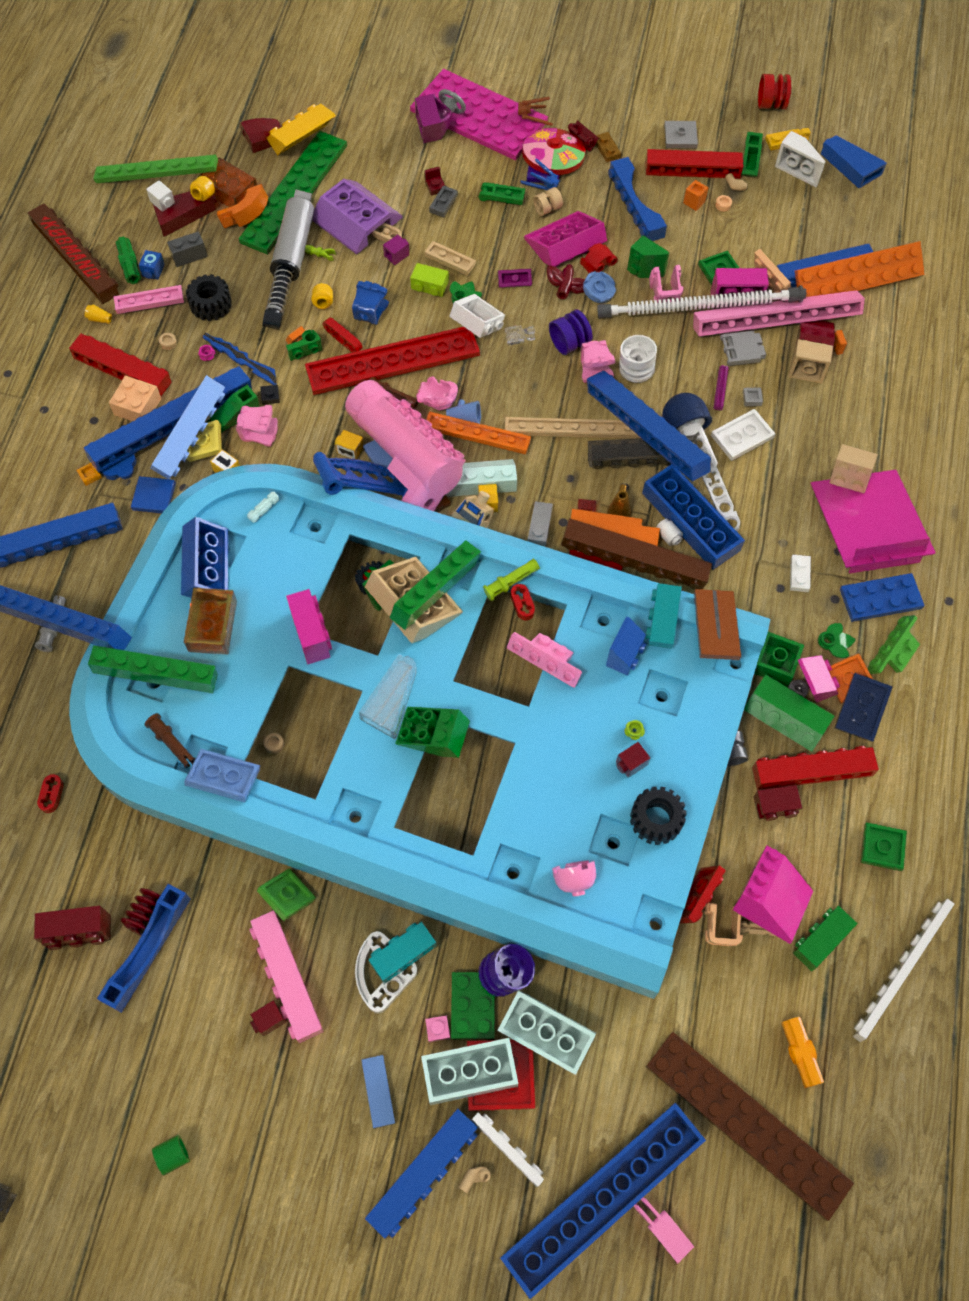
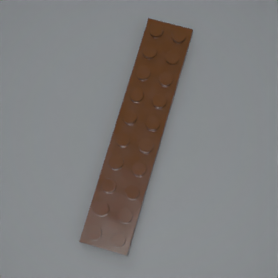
(750, 1126)

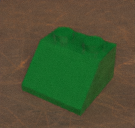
(646, 256)

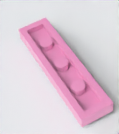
(148, 299)

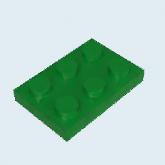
(471, 1008)

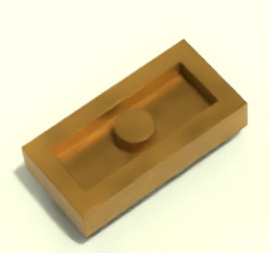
(607, 147)

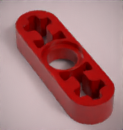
(342, 335)

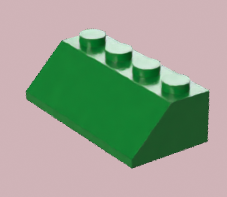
(788, 712)

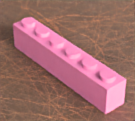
(286, 976)

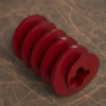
(140, 911)

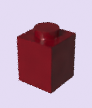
(632, 760)
(267, 1019)

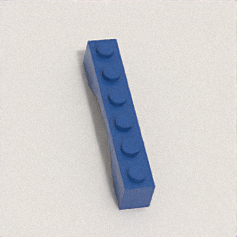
(649, 222)
(127, 978)

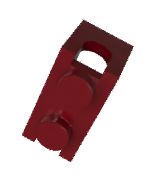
(777, 802)

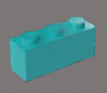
(663, 615)
(402, 952)

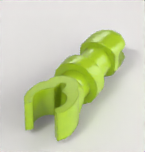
(309, 249)

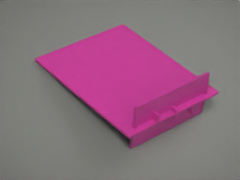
(876, 526)

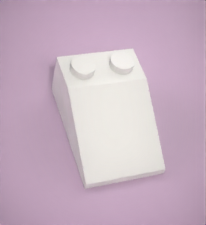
(800, 159)

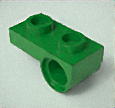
(309, 345)

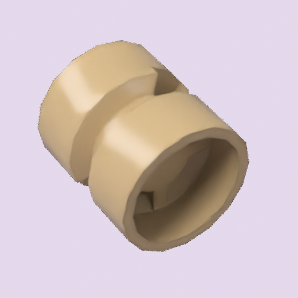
(548, 201)

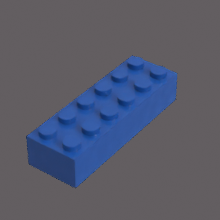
(694, 516)

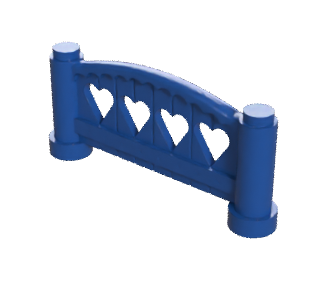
(334, 480)

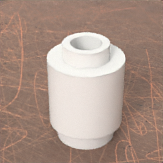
(670, 532)

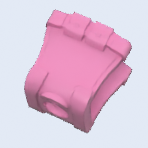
(655, 284)
(595, 358)
(257, 425)

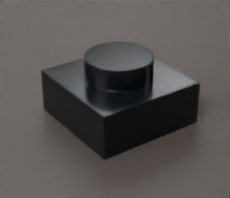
(270, 394)

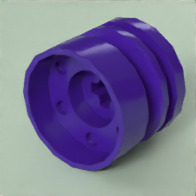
(570, 331)
(506, 970)

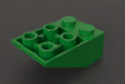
(433, 731)

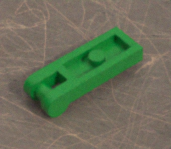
(502, 193)

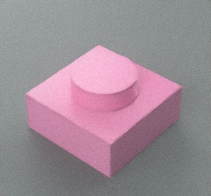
(437, 1028)

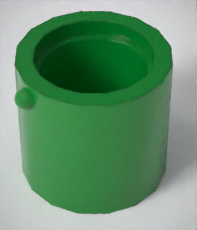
(170, 1155)

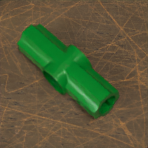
(128, 260)

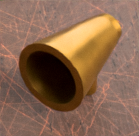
(620, 503)

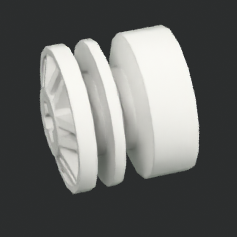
(637, 358)

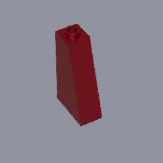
(183, 212)

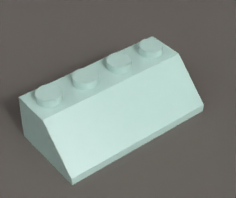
(486, 472)
(547, 1032)

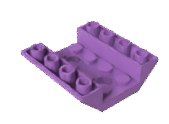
(346, 217)

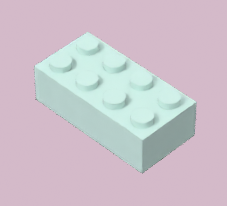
(469, 1071)

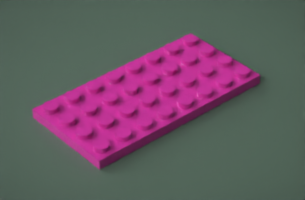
(488, 115)

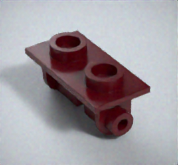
(584, 134)

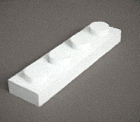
(515, 1155)

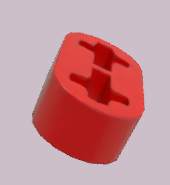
(526, 600)
(46, 792)

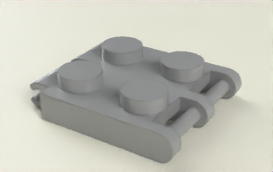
(743, 347)

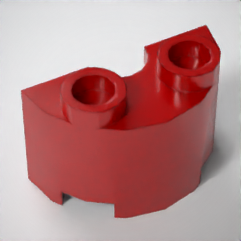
(597, 258)

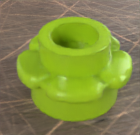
(634, 724)

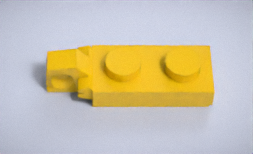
(774, 140)

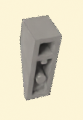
(540, 523)

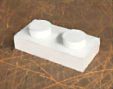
(800, 573)

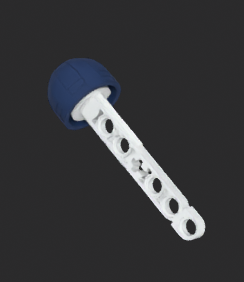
(691, 418)

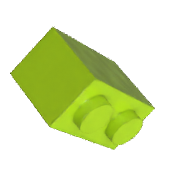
(429, 280)

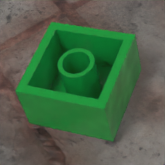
(779, 658)

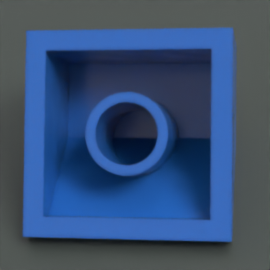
(626, 647)

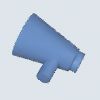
(468, 412)

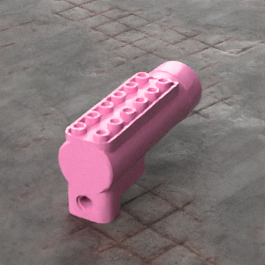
(419, 453)

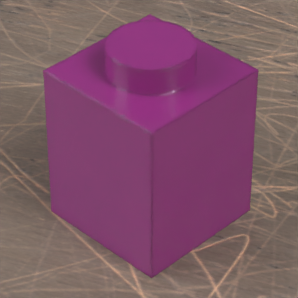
(396, 249)

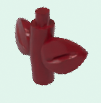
(565, 281)

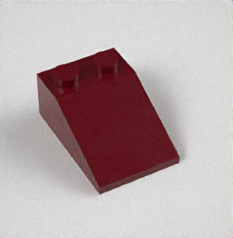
(817, 332)

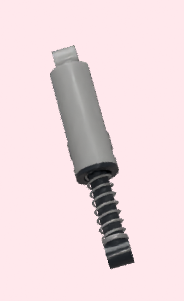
(288, 254)

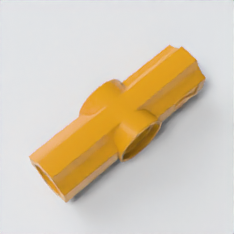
(802, 1052)

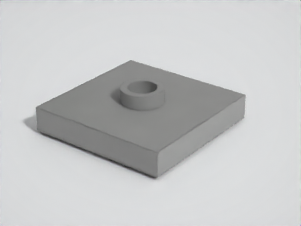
(680, 134)

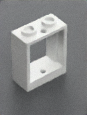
(477, 315)

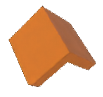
(695, 195)

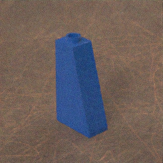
(852, 161)

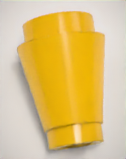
(97, 314)

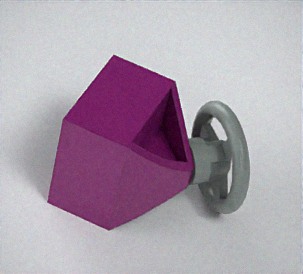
(435, 114)

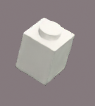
(160, 195)

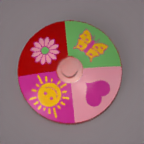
(555, 148)

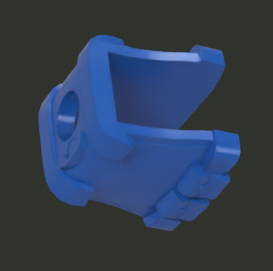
(369, 302)

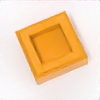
(88, 474)

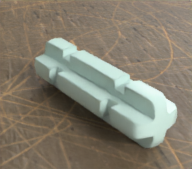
(263, 507)

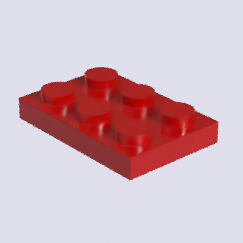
(701, 892)

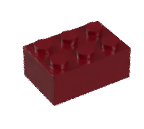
(72, 927)

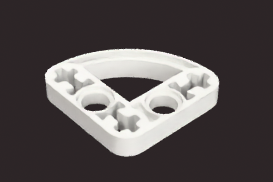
(403, 980)

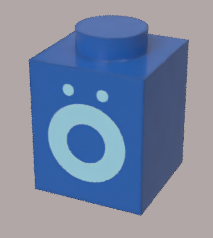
(151, 264)

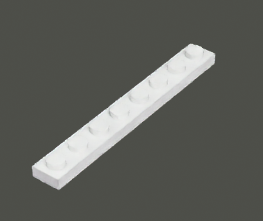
(897, 976)

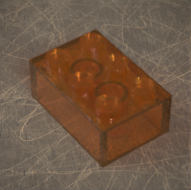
(230, 183)
(210, 621)

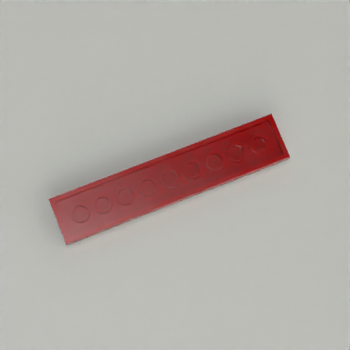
(391, 359)

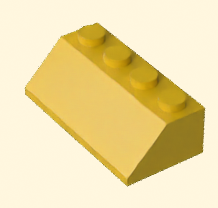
(300, 128)

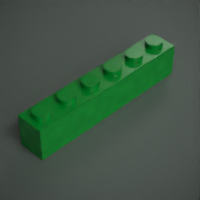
(434, 585)
(153, 669)

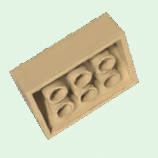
(394, 581)

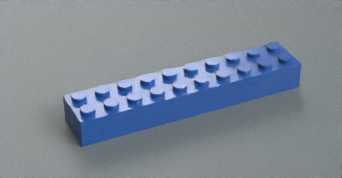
(602, 1200)

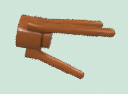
(525, 107)

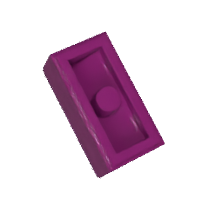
(514, 278)

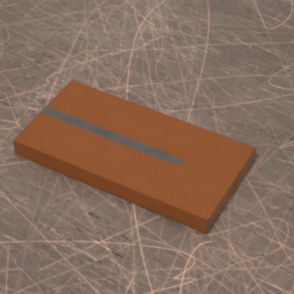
(717, 624)

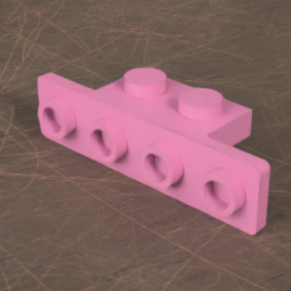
(547, 656)

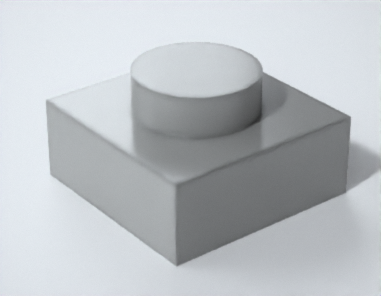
(752, 397)

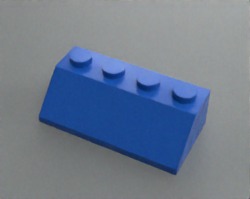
(204, 556)

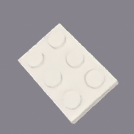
(743, 434)

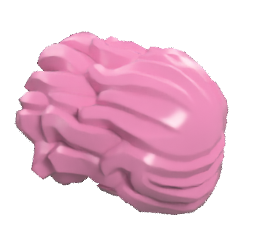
(436, 394)

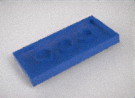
(881, 597)

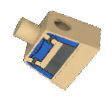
(475, 510)

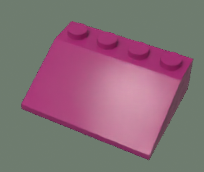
(566, 238)
(774, 895)

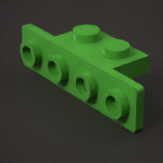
(897, 648)

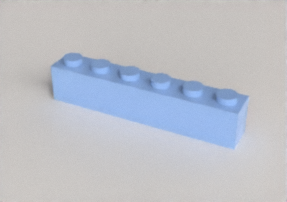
(187, 428)

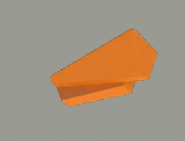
(622, 525)

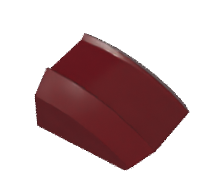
(257, 131)

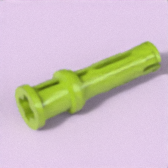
(503, 583)

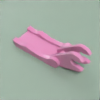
(666, 1232)

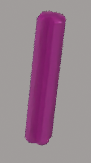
(721, 388)

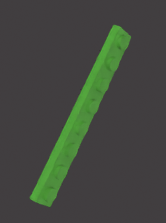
(155, 169)

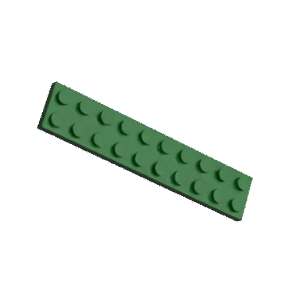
(303, 176)

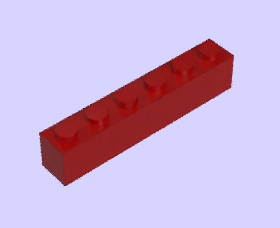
(693, 163)
(117, 363)
(815, 768)

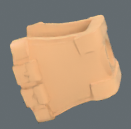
(711, 910)

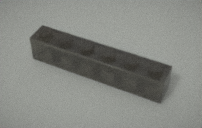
(625, 453)

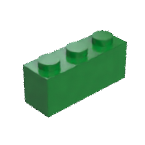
(824, 937)

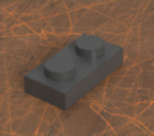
(443, 201)

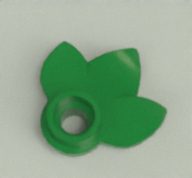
(461, 291)
(838, 641)

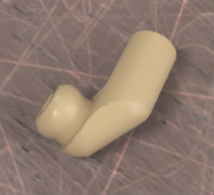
(735, 184)
(474, 1175)

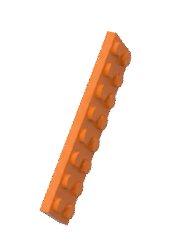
(863, 270)

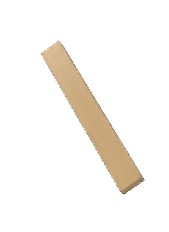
(569, 427)

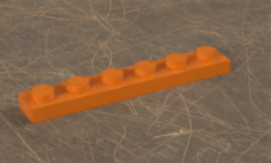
(479, 433)

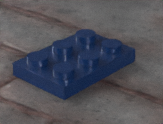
(863, 707)

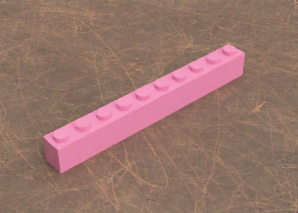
(778, 313)

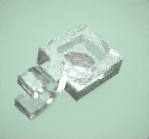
(516, 334)

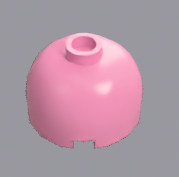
(575, 877)

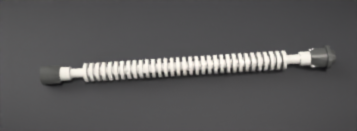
(792, 294)

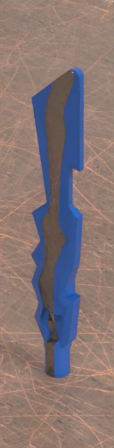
(263, 371)

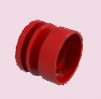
(772, 91)

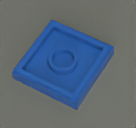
(152, 494)

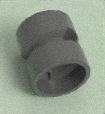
(738, 753)

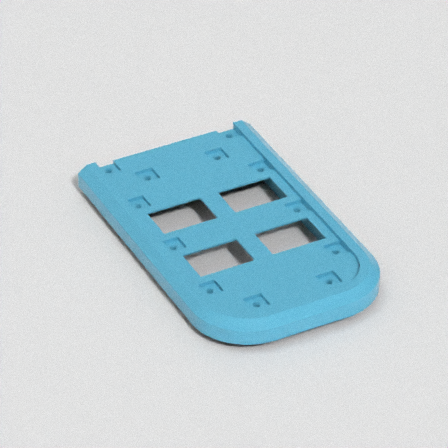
(562, 779)

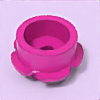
(206, 353)

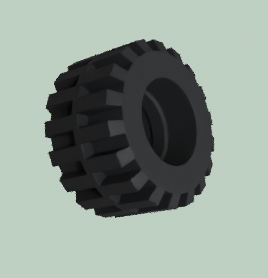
(208, 287)
(664, 800)

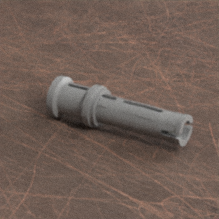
(48, 635)

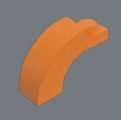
(246, 210)

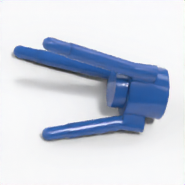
(549, 182)

